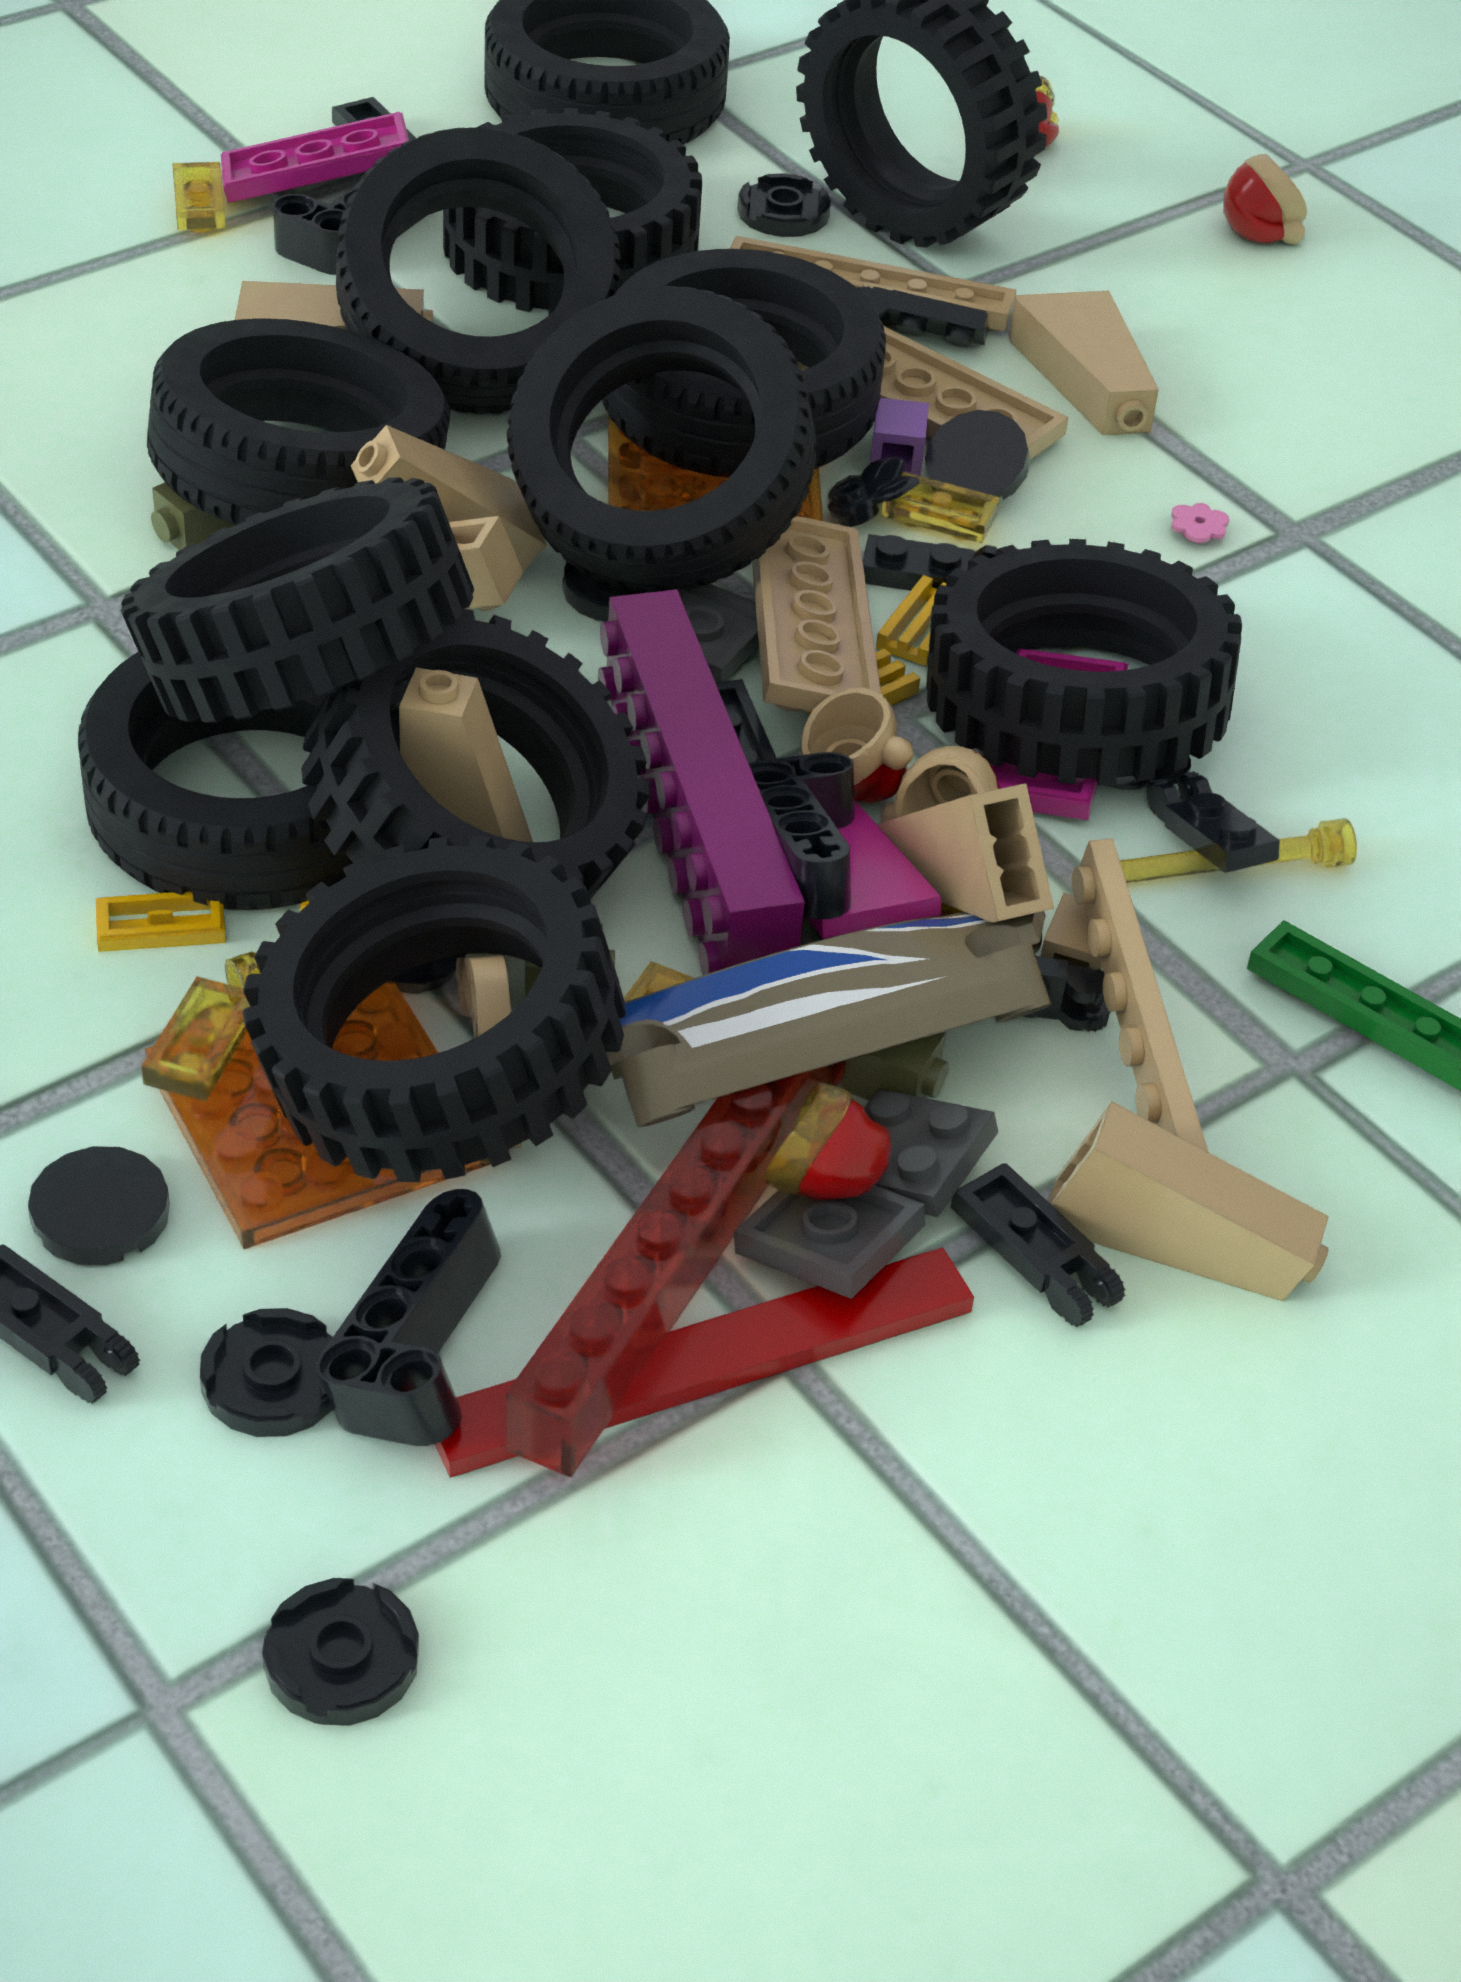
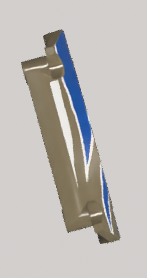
(823, 1007)

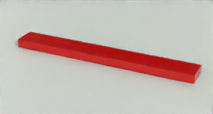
(744, 1349)

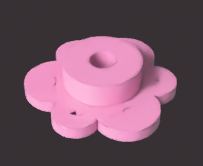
(1199, 522)

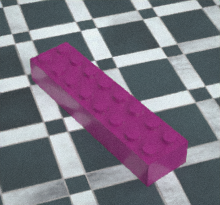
(701, 787)

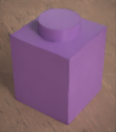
(900, 432)

